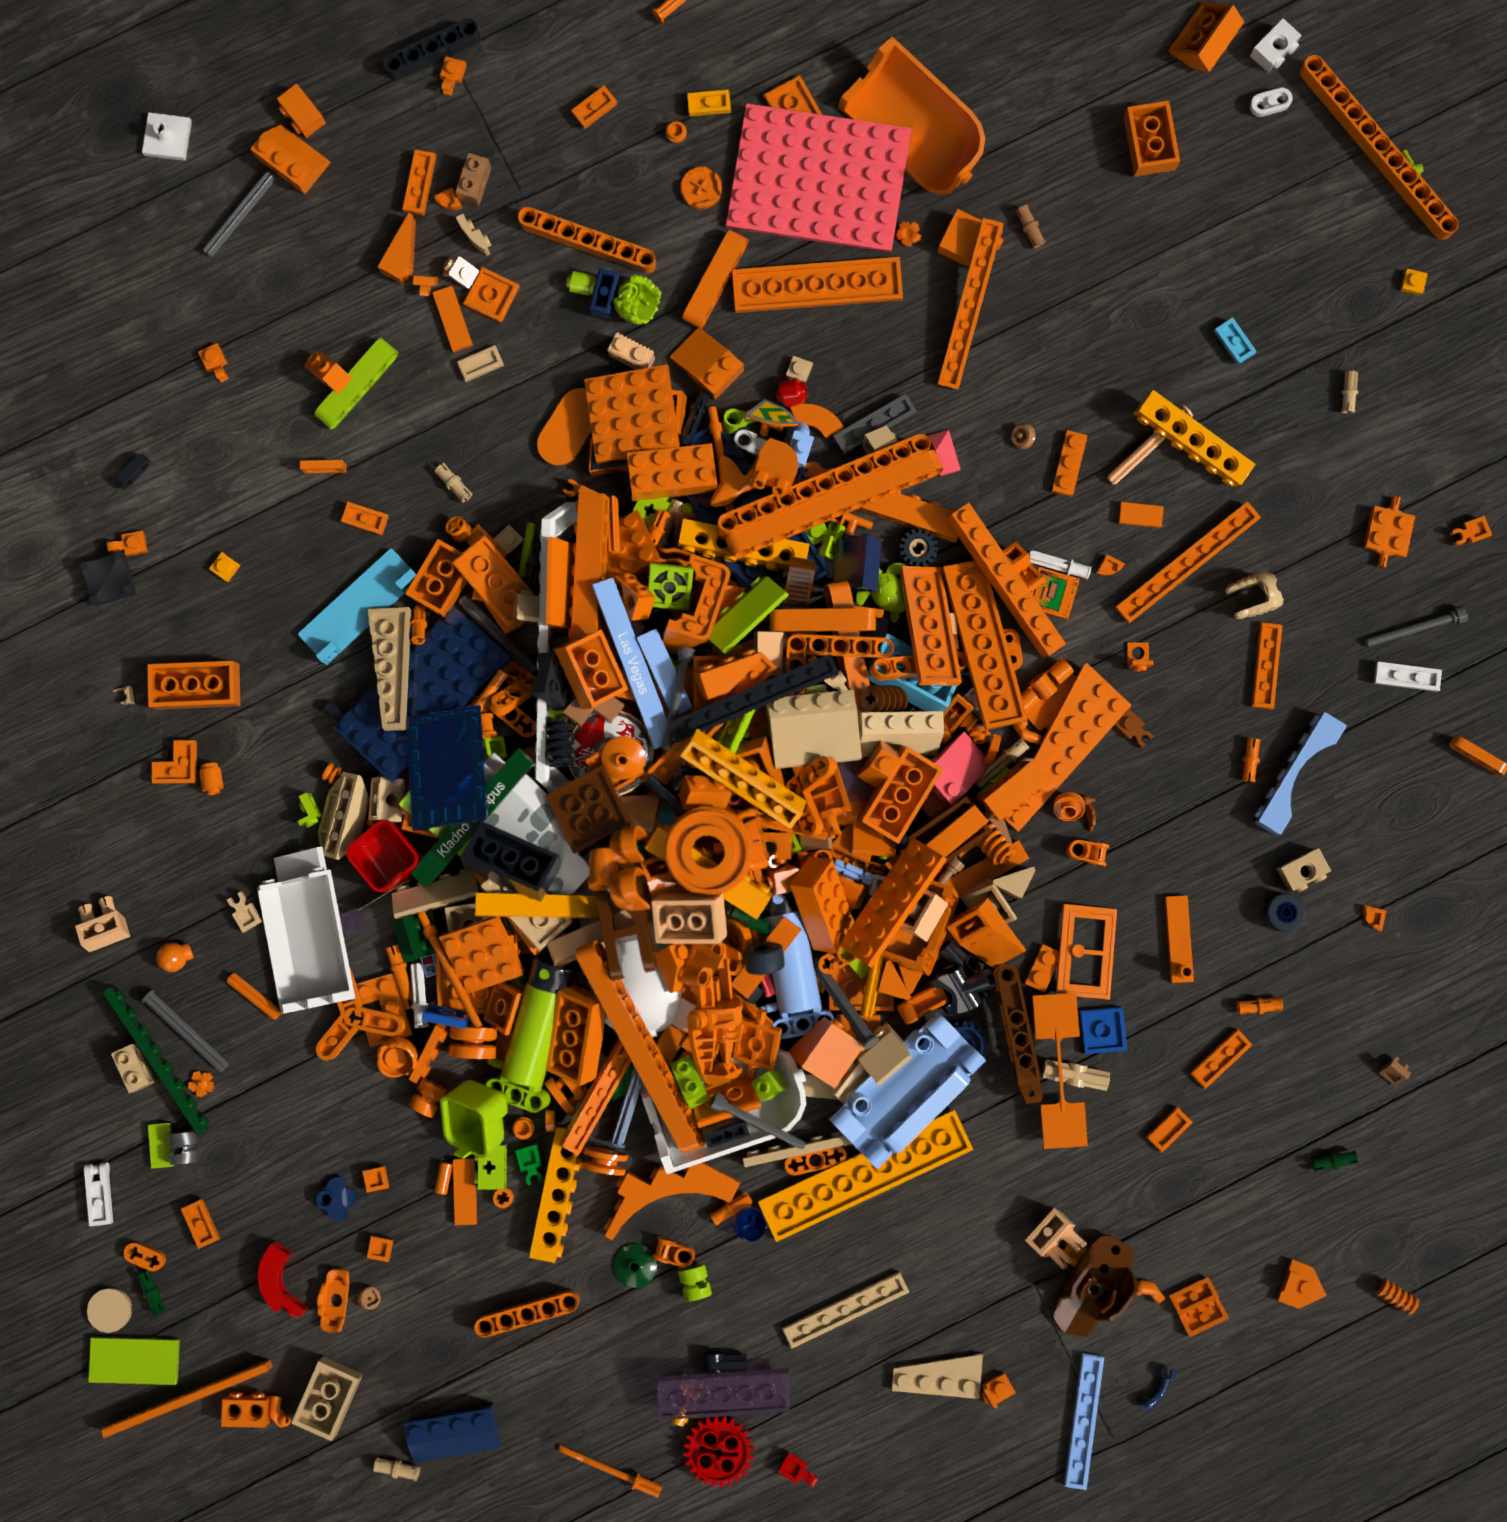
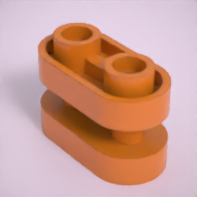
(568, 1104)

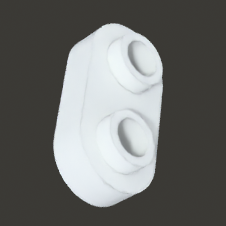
(1269, 102)

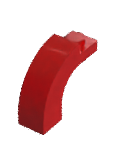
(271, 1281)

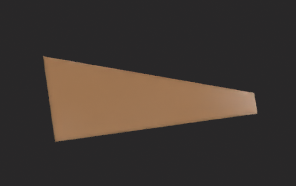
(999, 825)

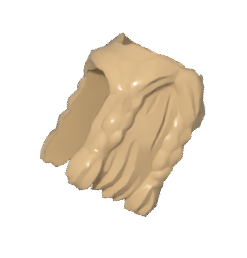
(1267, 583)

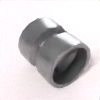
(182, 1147)

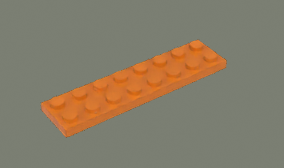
(817, 284)
(984, 645)

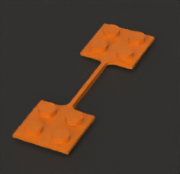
(1061, 1122)

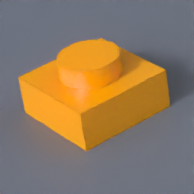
(1413, 282)
(224, 567)

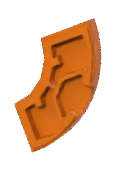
(817, 418)

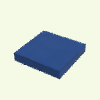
(446, 1016)
(1103, 1030)

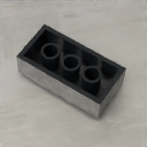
(511, 861)

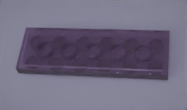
(723, 1394)

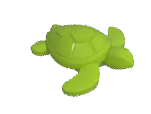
(889, 592)

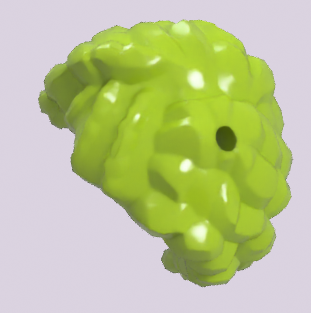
(637, 299)

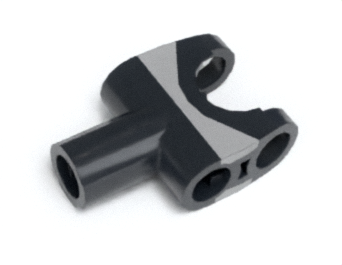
(962, 987)

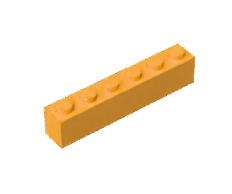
(746, 895)

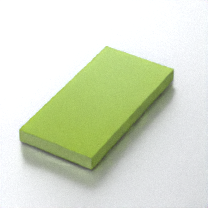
(134, 1360)

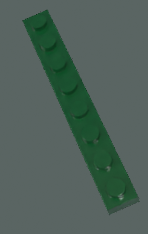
(161, 1066)

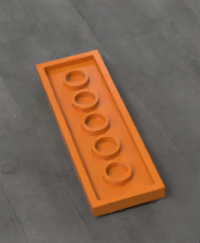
(930, 626)
(892, 902)

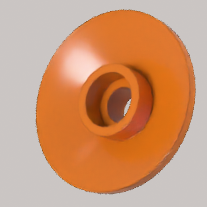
(626, 747)

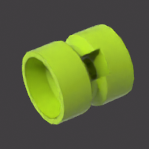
(694, 1282)

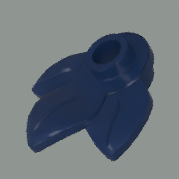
(339, 1198)

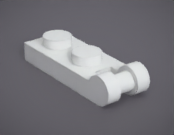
(98, 1194)

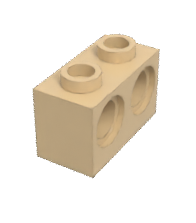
(133, 1068)

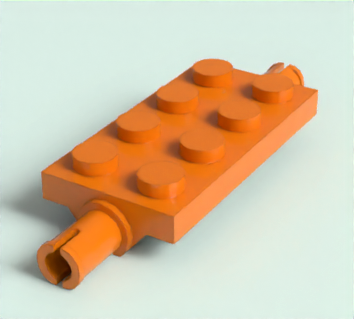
(829, 800)

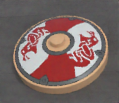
(595, 735)

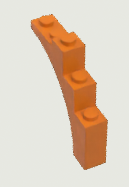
(638, 1192)

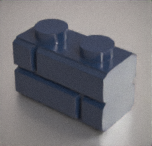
(603, 294)

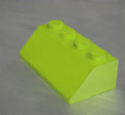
(745, 613)

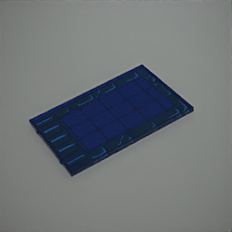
(446, 768)

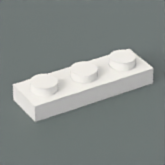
(1407, 676)

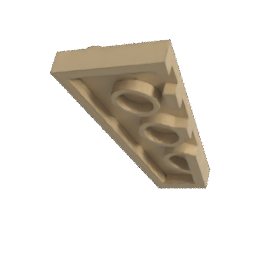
(941, 1377)

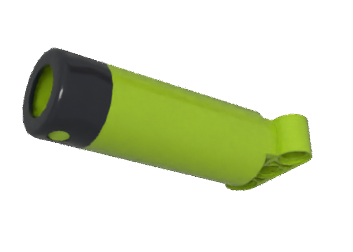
(531, 1036)

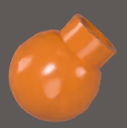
(173, 956)

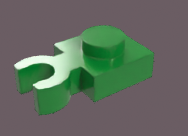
(529, 1160)

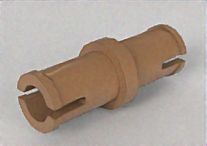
(1030, 226)

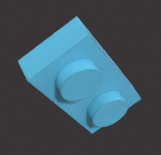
(1235, 341)

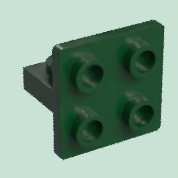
(411, 936)

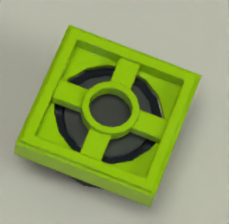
(670, 584)

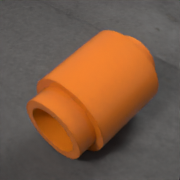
(211, 778)

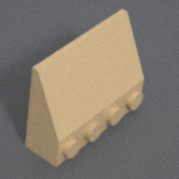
(813, 727)

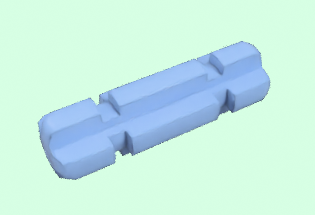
(853, 872)

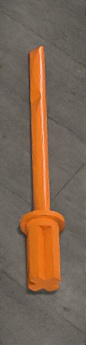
(638, 1483)

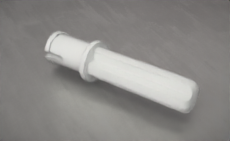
(1060, 564)
(418, 993)

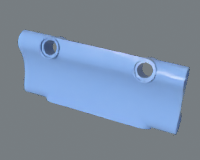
(912, 1095)

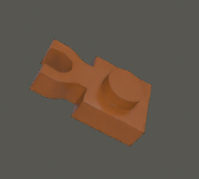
(1131, 726)

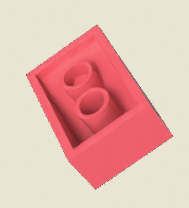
(962, 767)

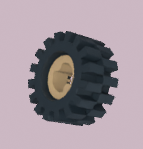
(910, 540)

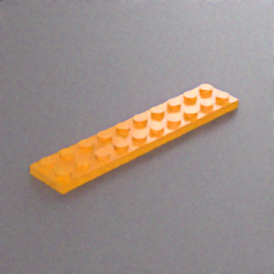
(859, 1180)

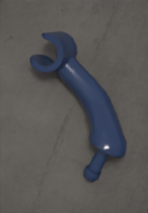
(1161, 1391)

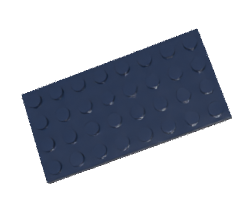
(442, 676)

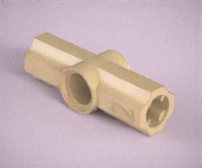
(1076, 1075)

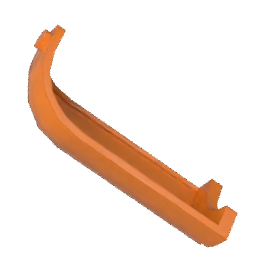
(904, 93)

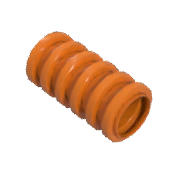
(1397, 1296)

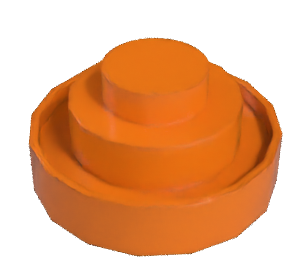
(1069, 806)

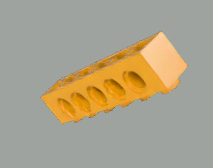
(1206, 439)
(693, 529)
(743, 778)
(540, 1247)

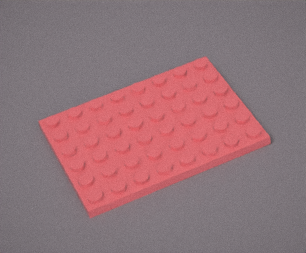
(818, 178)

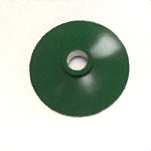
(637, 1254)

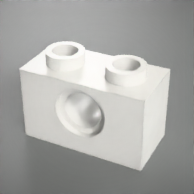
(1282, 35)

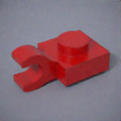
(795, 1469)

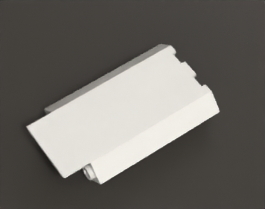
(305, 933)

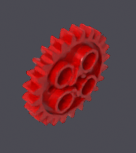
(715, 1471)

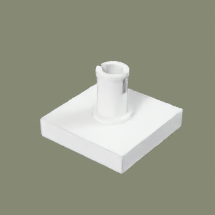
(166, 136)

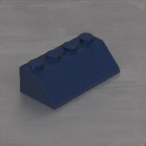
(452, 1433)

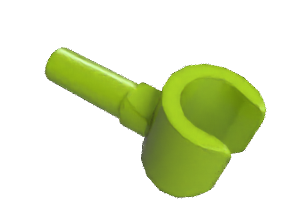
(1418, 167)

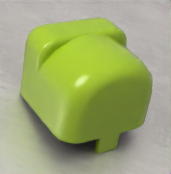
(473, 1118)

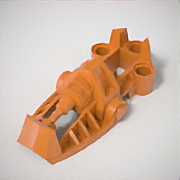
(717, 1009)

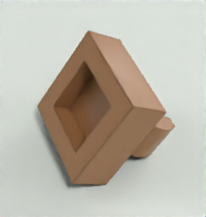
(1395, 1072)

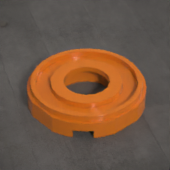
(717, 823)

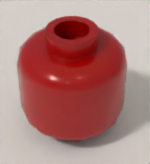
(792, 392)

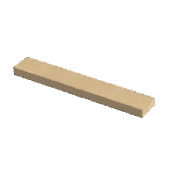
(845, 1309)

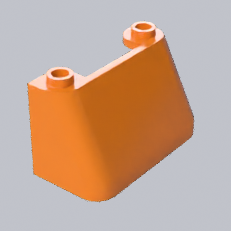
(708, 591)
(918, 953)

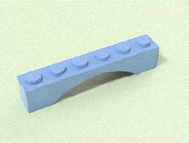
(1277, 809)

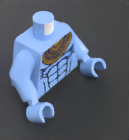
(800, 441)

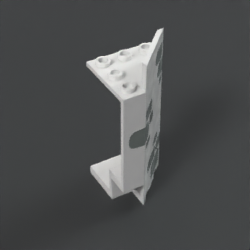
(530, 817)

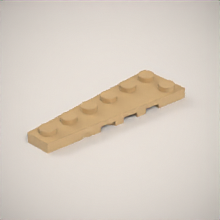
(391, 650)

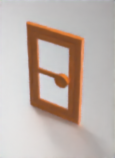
(1066, 951)

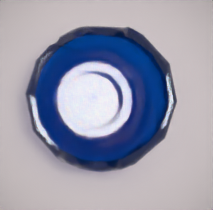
(750, 1224)

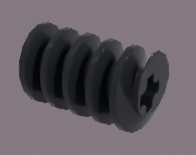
(559, 743)

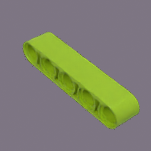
(363, 376)

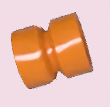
(428, 1095)

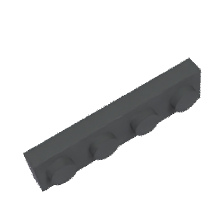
(888, 415)

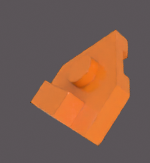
(1300, 1285)

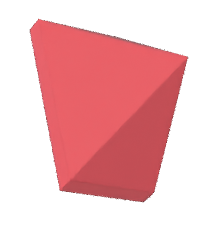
(944, 448)

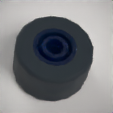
(1276, 910)
(764, 958)

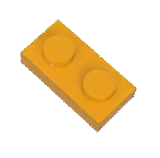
(709, 103)

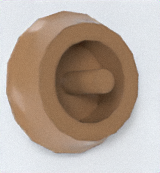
(1023, 436)

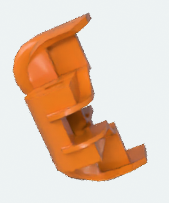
(605, 864)

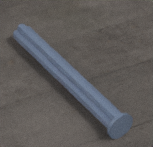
(626, 1110)

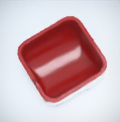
(383, 856)

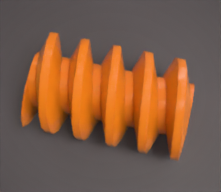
(994, 847)

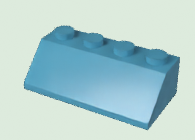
(923, 696)

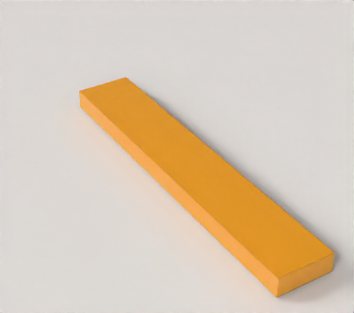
(523, 906)

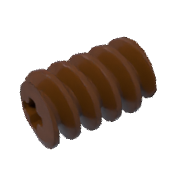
(884, 699)

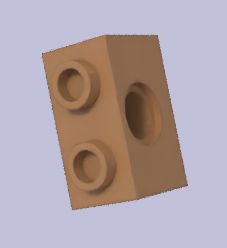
(473, 179)

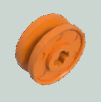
(604, 1161)

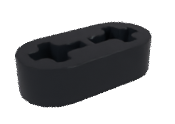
(132, 471)

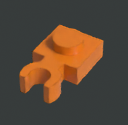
(1473, 531)

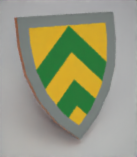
(771, 416)

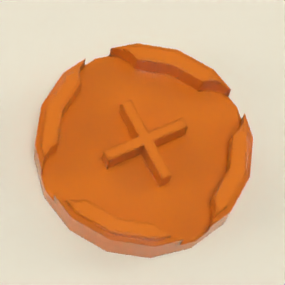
(701, 188)

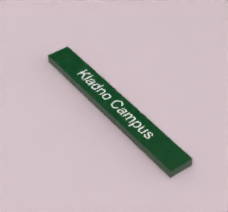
(459, 834)

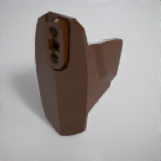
(1094, 1293)

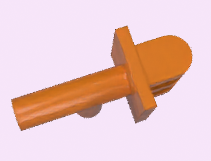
(853, 520)

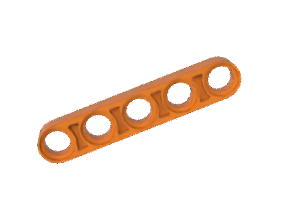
(909, 664)

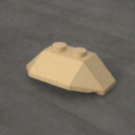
(343, 815)

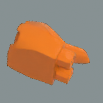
(774, 467)

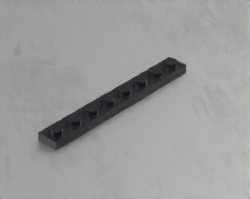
(754, 697)

